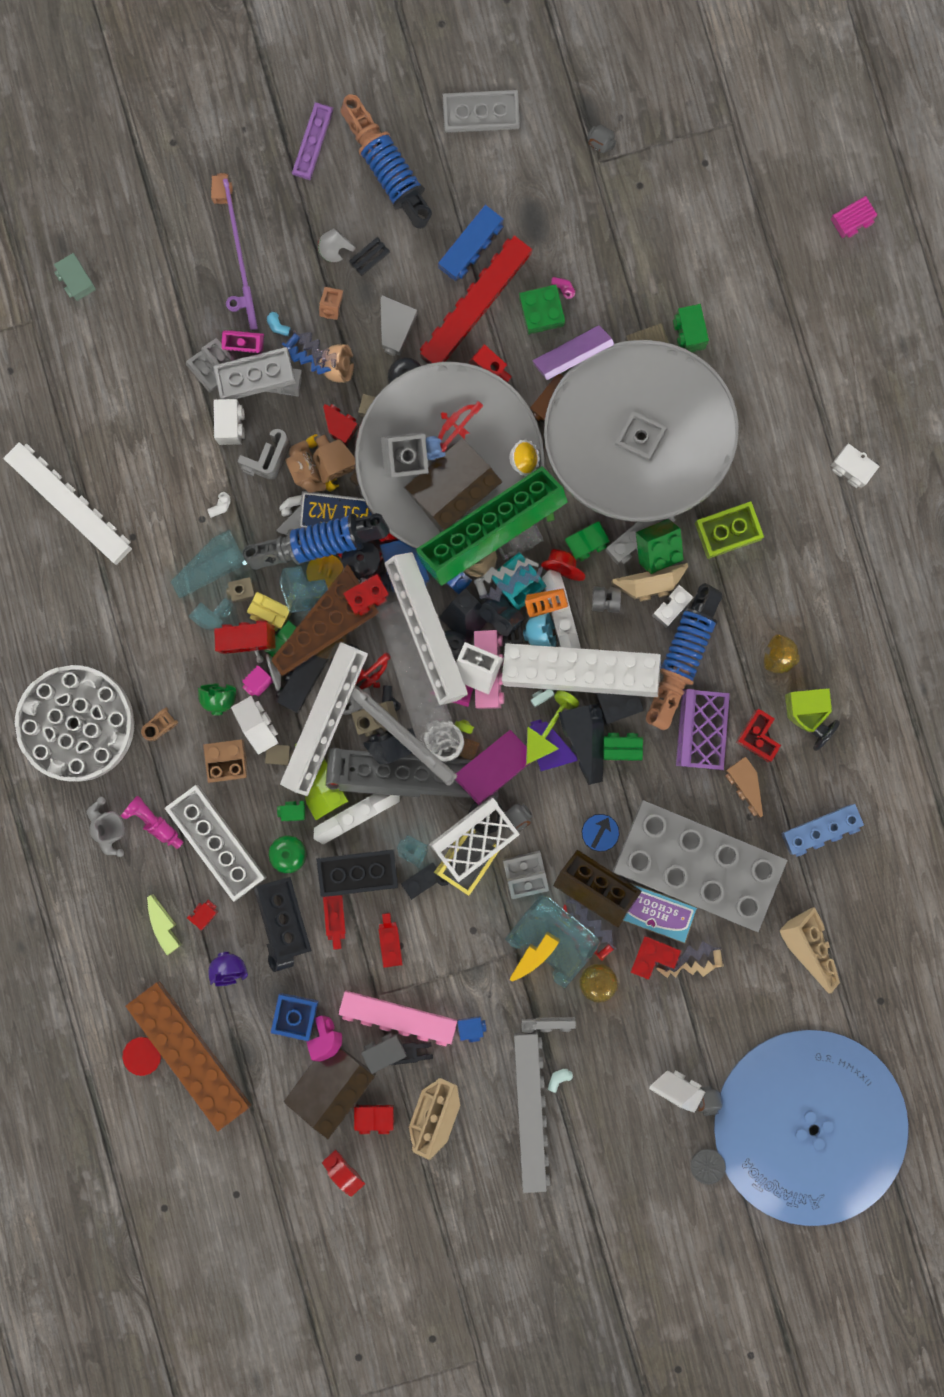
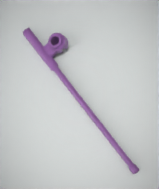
(246, 300)

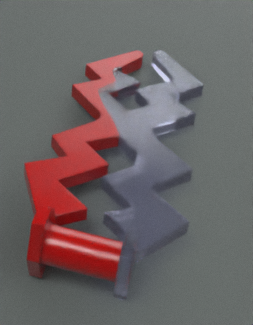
(606, 934)

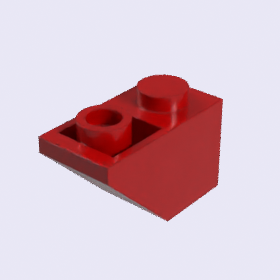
(340, 426)

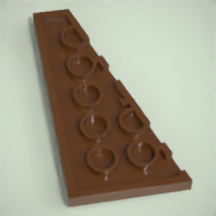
(323, 625)

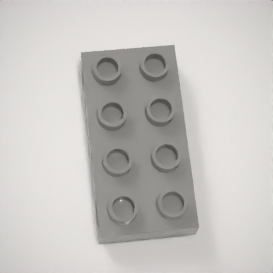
(699, 866)

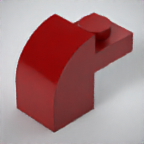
(342, 1174)

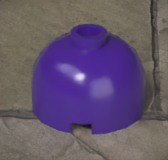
(226, 969)

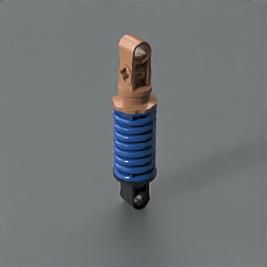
(386, 163)
(683, 655)

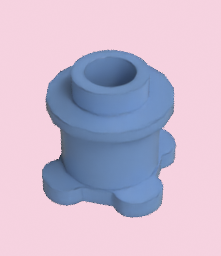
(434, 448)

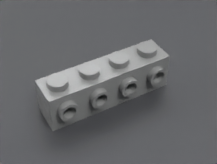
(626, 544)

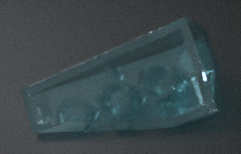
(212, 562)

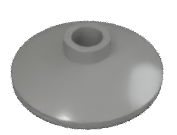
(276, 676)

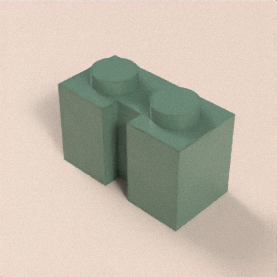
(74, 276)

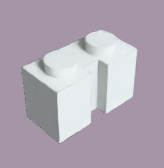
(678, 600)

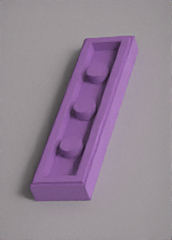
(312, 141)

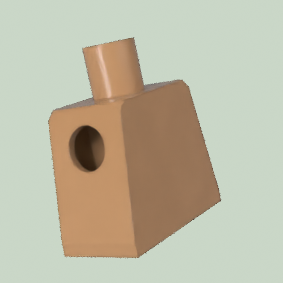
(332, 459)

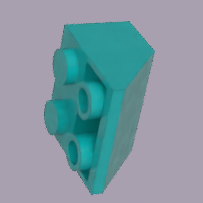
(520, 590)

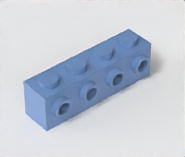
(822, 829)

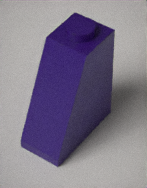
(557, 758)

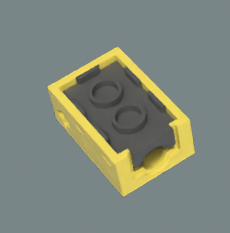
(470, 881)

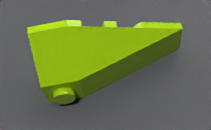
(322, 799)

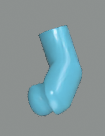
(275, 326)

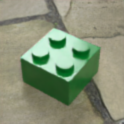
(541, 309)
(691, 328)
(659, 546)

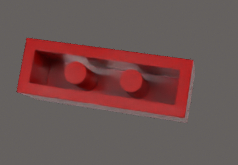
(244, 637)

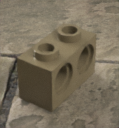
(360, 716)

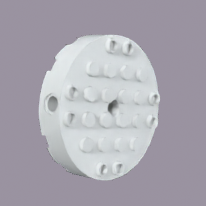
(102, 716)

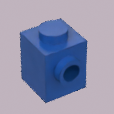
(471, 1028)

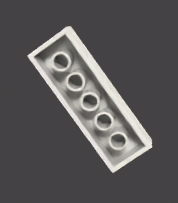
(215, 843)

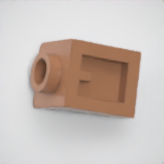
(330, 303)

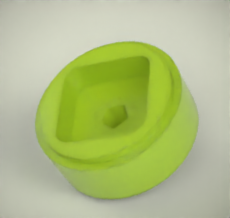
(464, 726)

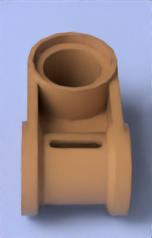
(159, 724)

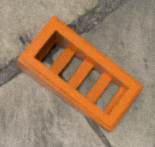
(546, 608)

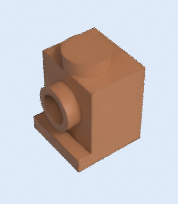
(218, 192)

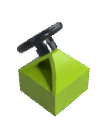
(808, 712)

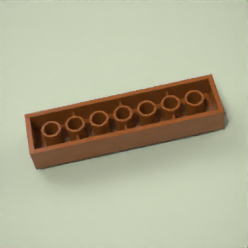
(188, 1056)

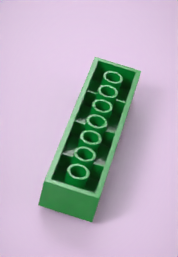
(491, 525)

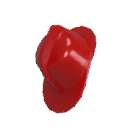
(564, 564)

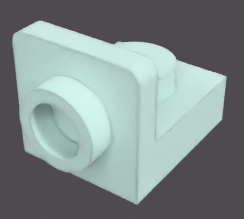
(540, 697)

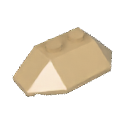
(645, 585)
(434, 1117)

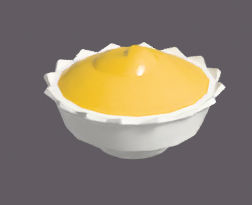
(524, 457)

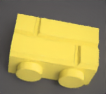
(268, 609)

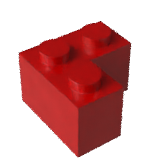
(754, 737)
(652, 952)

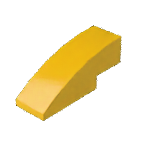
(535, 956)

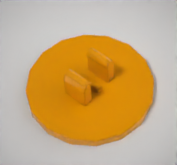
(324, 568)

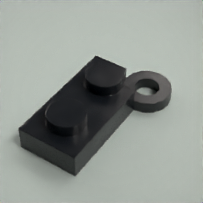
(422, 881)

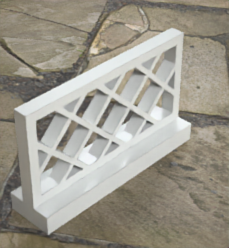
(464, 825)

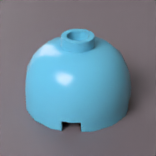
(539, 631)

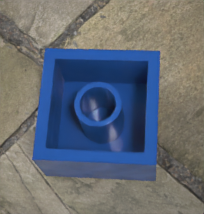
(294, 1016)

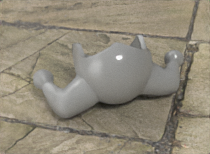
(105, 828)

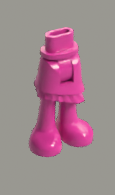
(154, 825)

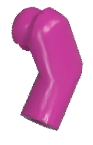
(565, 286)

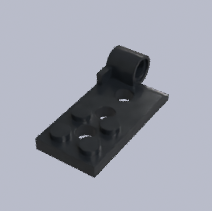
(280, 952)

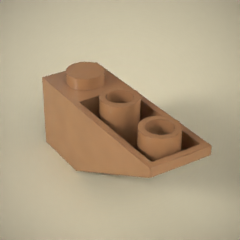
(746, 780)

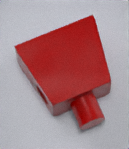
(485, 358)

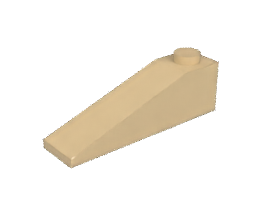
(806, 941)

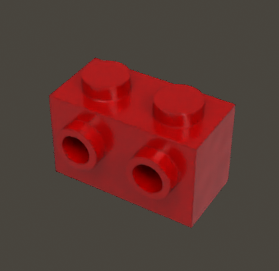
(366, 595)

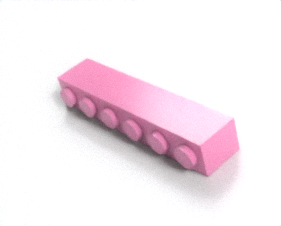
(397, 1017)

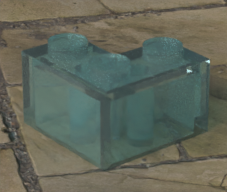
(298, 592)

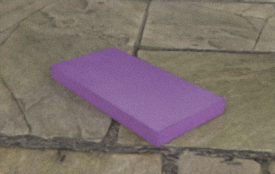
(573, 352)

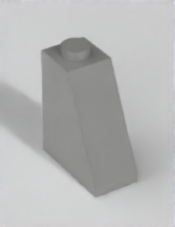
(395, 325)

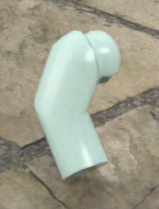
(558, 1077)

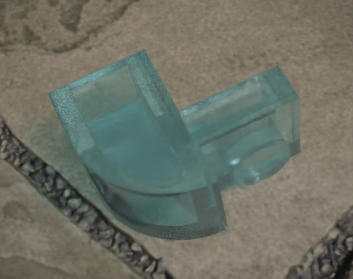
(211, 620)

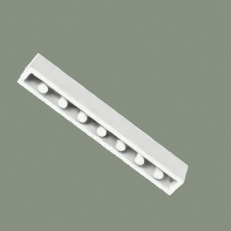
(67, 503)
(426, 628)
(323, 719)

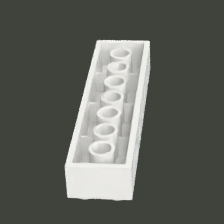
(581, 670)

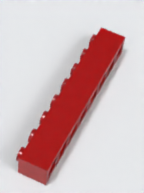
(476, 302)

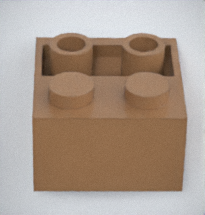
(225, 760)

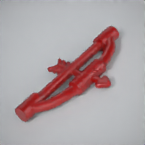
(475, 408)
(373, 678)

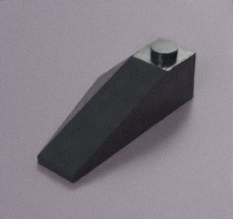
(586, 734)

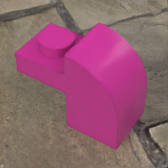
(328, 1042)

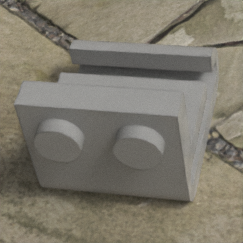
(270, 459)

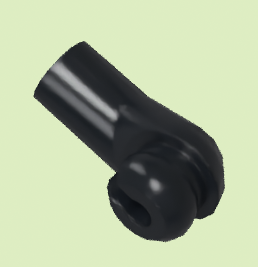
(387, 696)

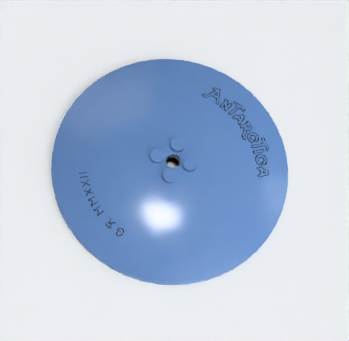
(767, 1117)

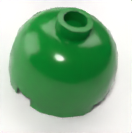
(216, 698)
(287, 854)

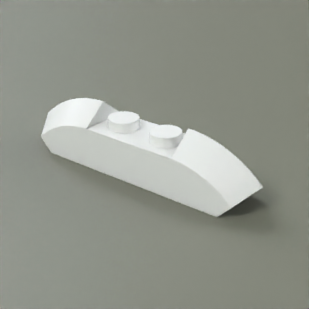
(563, 617)
(353, 816)

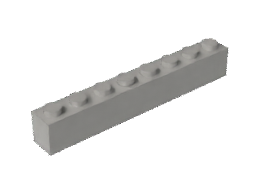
(530, 1112)

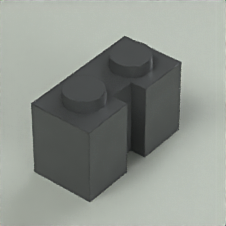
(384, 1053)

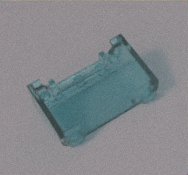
(575, 943)

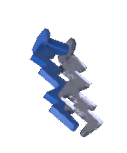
(305, 338)

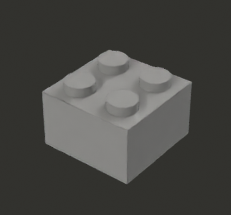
(404, 455)

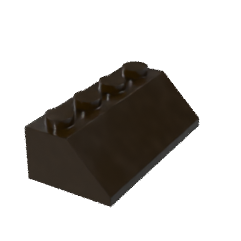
(597, 888)

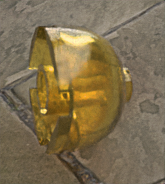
(782, 655)
(598, 983)

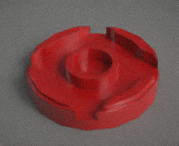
(141, 1056)

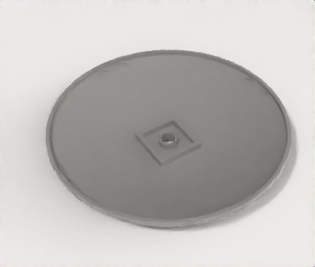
(647, 391)
(415, 406)

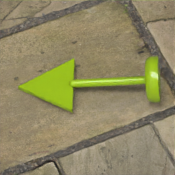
(536, 744)

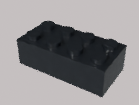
(357, 873)

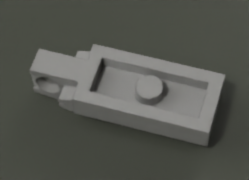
(546, 1024)

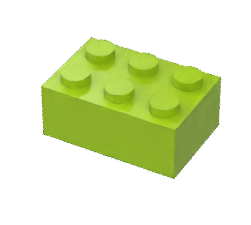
(729, 530)

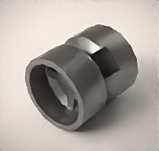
(599, 599)

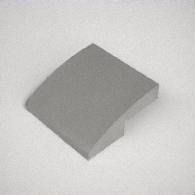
(203, 363)
(525, 874)

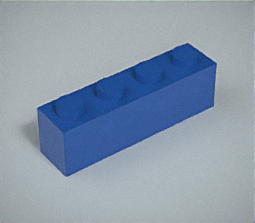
(470, 243)

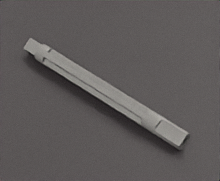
(403, 735)

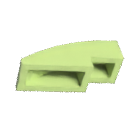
(162, 925)

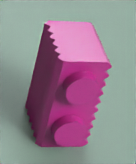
(854, 217)
(242, 341)
(257, 681)

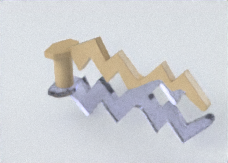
(704, 948)

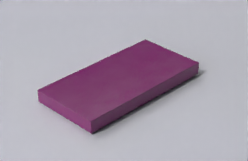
(493, 767)

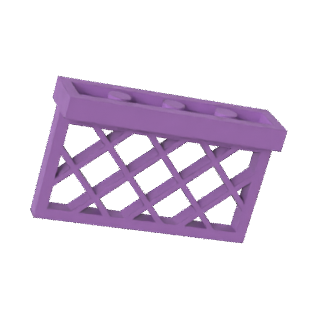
(686, 732)

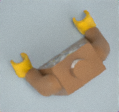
(304, 469)

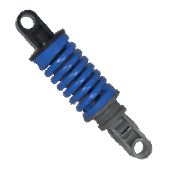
(317, 541)

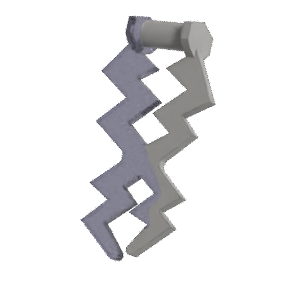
(515, 577)

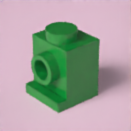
(292, 811)

